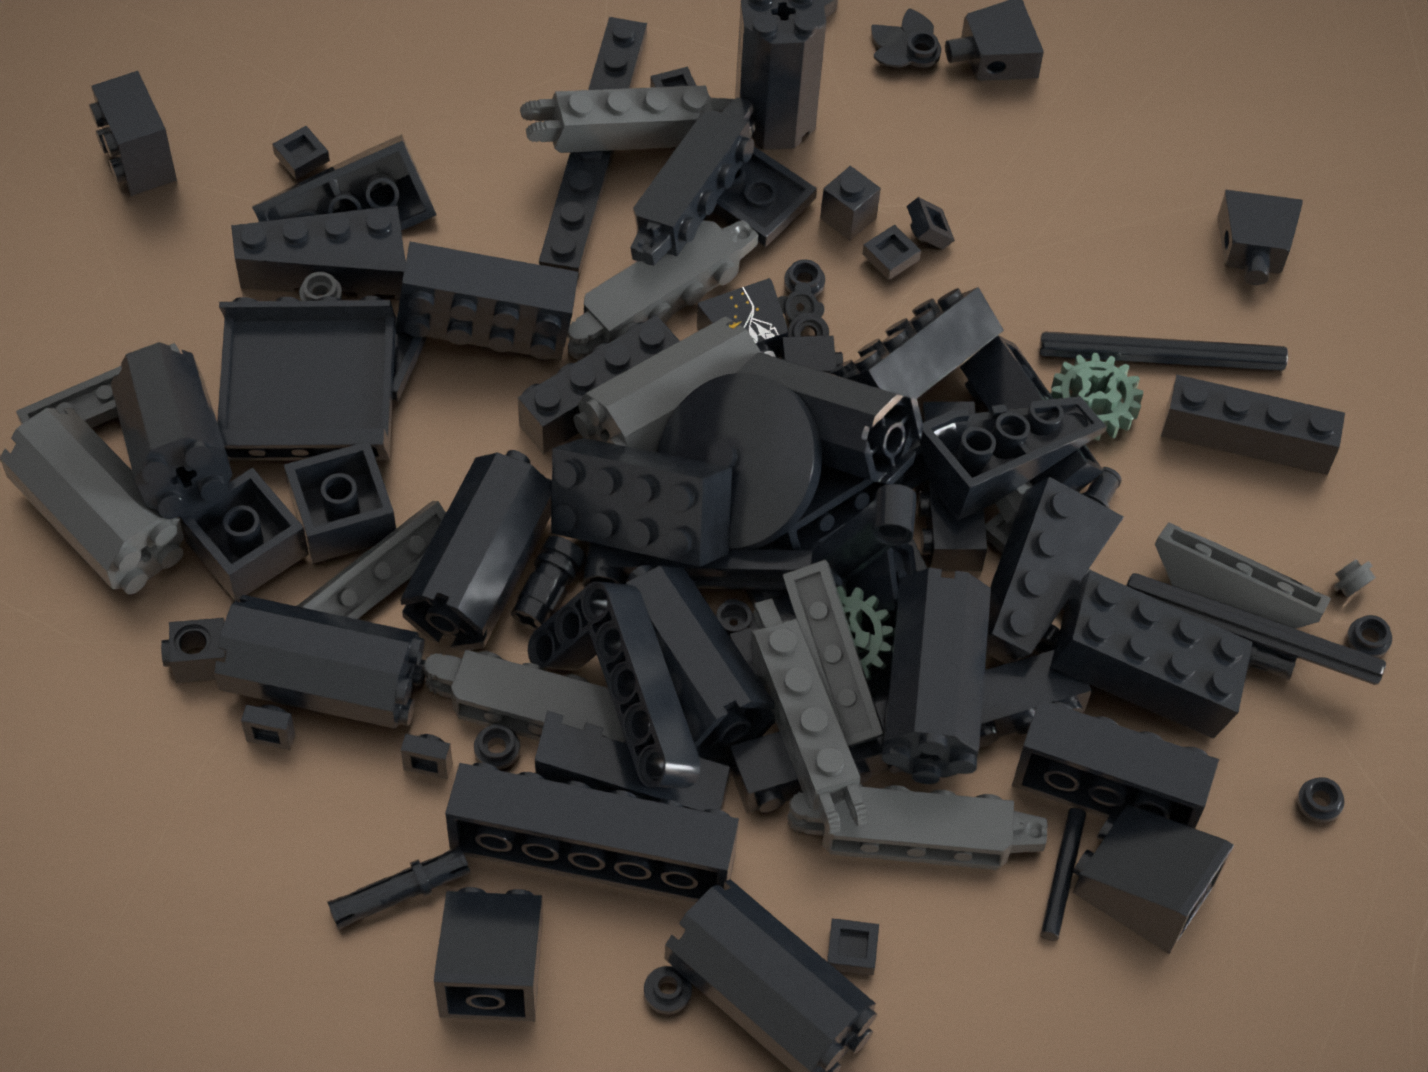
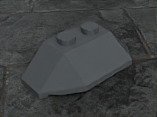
(1236, 580)

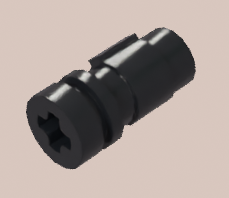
(546, 586)

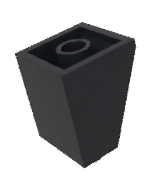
(1151, 873)
(489, 955)

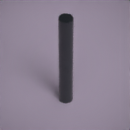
(1063, 874)

